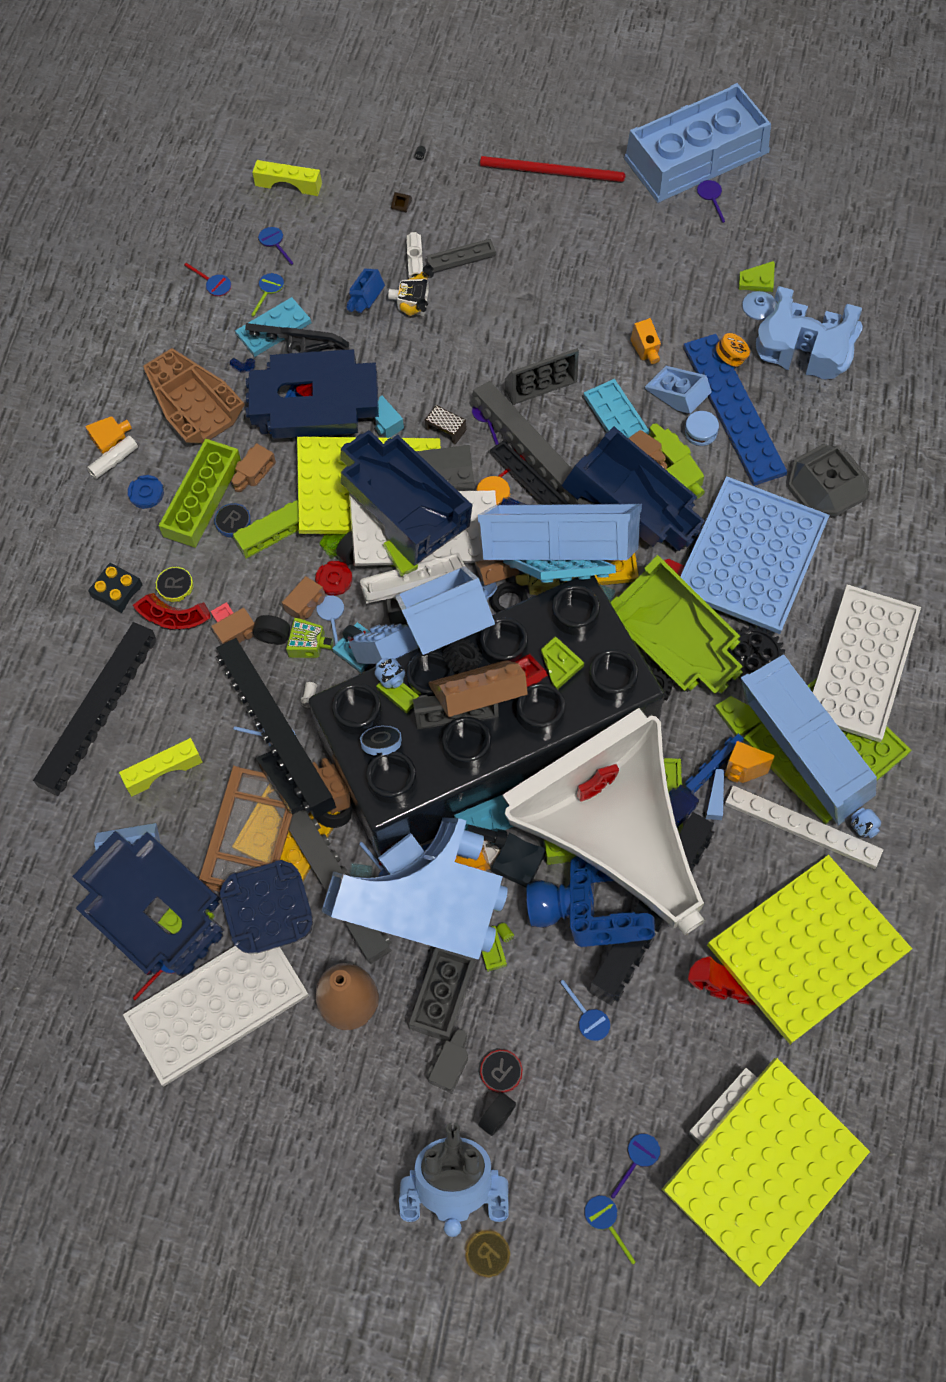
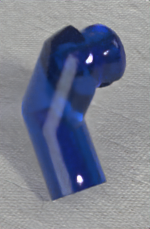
(243, 367)

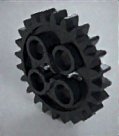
(753, 652)

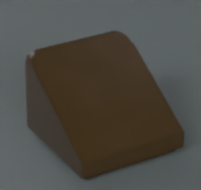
(401, 202)

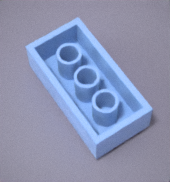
(382, 643)

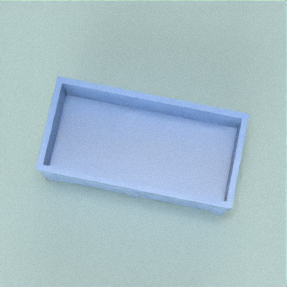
(698, 142)
(560, 531)
(445, 609)
(810, 738)

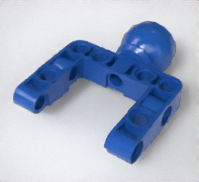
(550, 903)

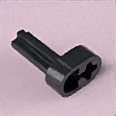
(496, 837)

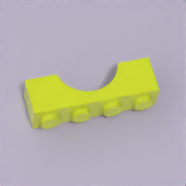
(305, 179)
(141, 775)

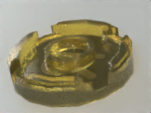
(488, 1254)

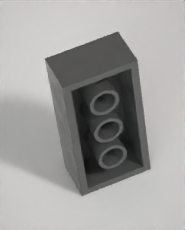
(442, 994)

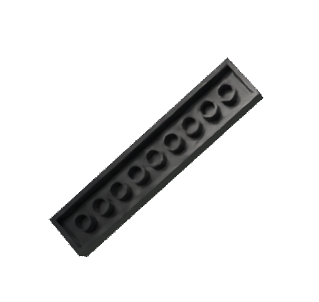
(623, 957)

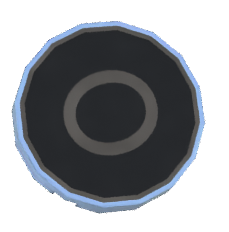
(381, 740)

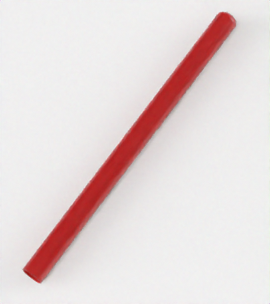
(552, 169)

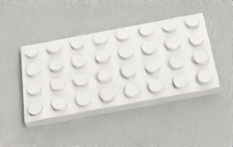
(369, 533)
(865, 661)
(213, 1009)

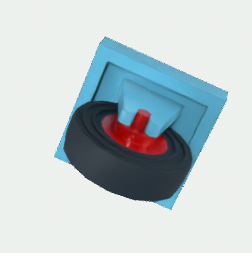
(343, 648)

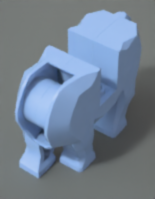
(789, 329)

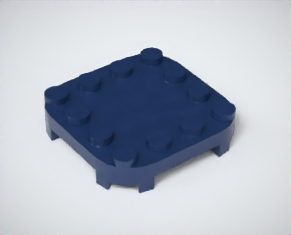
(266, 907)

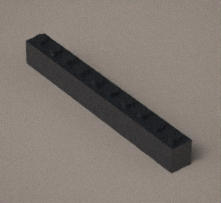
(95, 709)

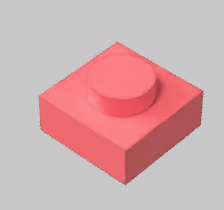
(221, 612)

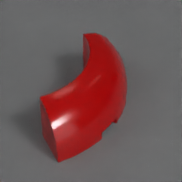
(170, 617)
(717, 979)

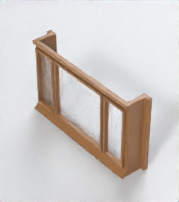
(248, 828)

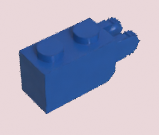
(365, 290)

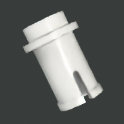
(310, 689)

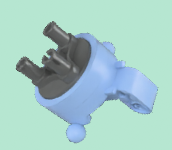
(453, 1181)

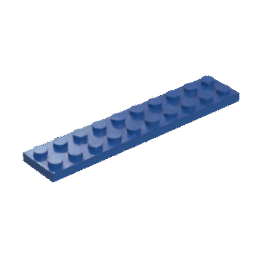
(736, 412)

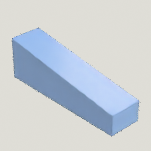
(715, 805)

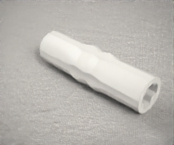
(112, 457)

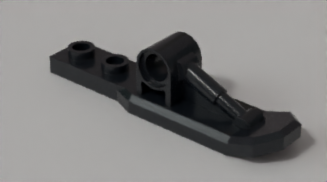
(305, 339)

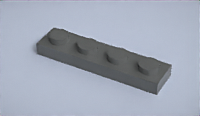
(461, 255)

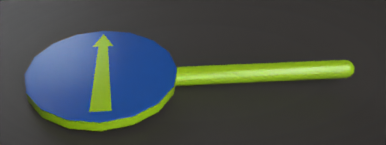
(270, 284)
(602, 1214)

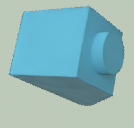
(389, 420)

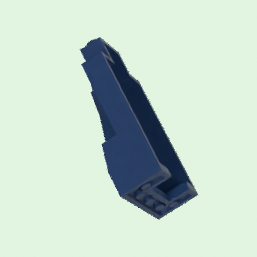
(627, 475)
(404, 494)

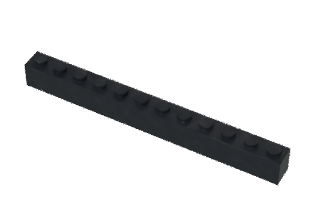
(275, 729)

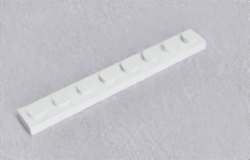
(804, 827)

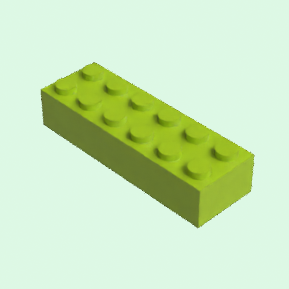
(200, 493)

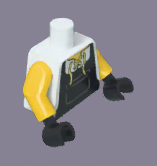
(413, 293)

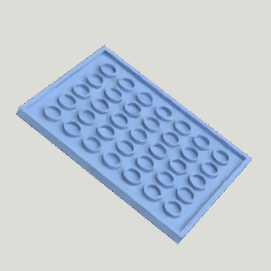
(753, 554)

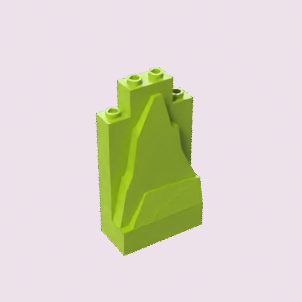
(678, 629)

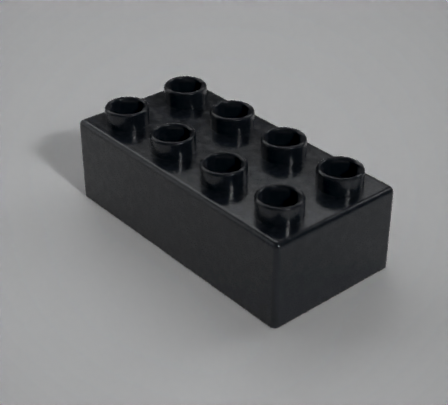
(474, 759)

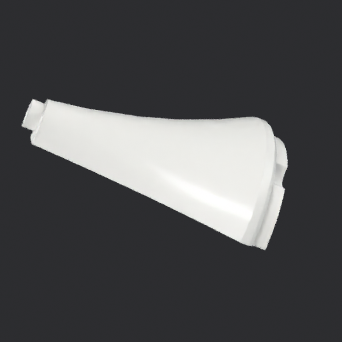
(622, 829)

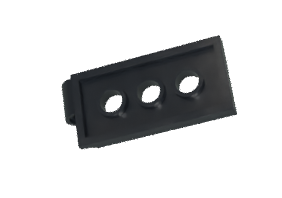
(278, 780)

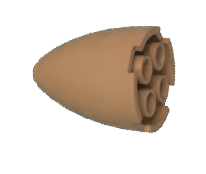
(346, 996)

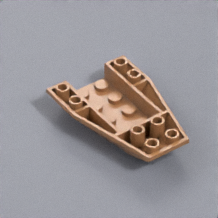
(192, 397)

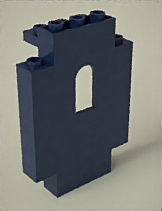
(340, 394)
(125, 883)

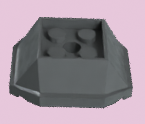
(833, 495)

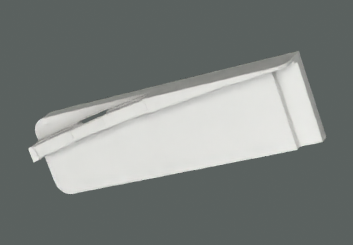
(390, 583)

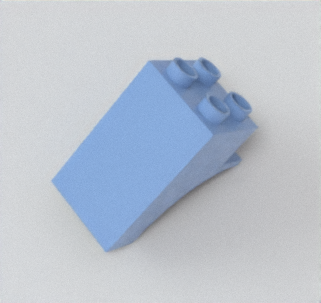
(430, 898)

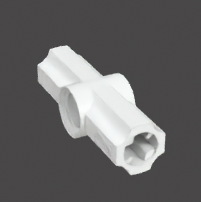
(414, 254)

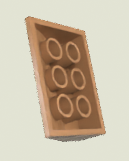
(480, 687)

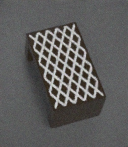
(447, 422)

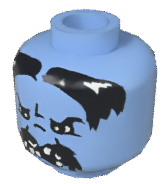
(389, 673)
(865, 823)

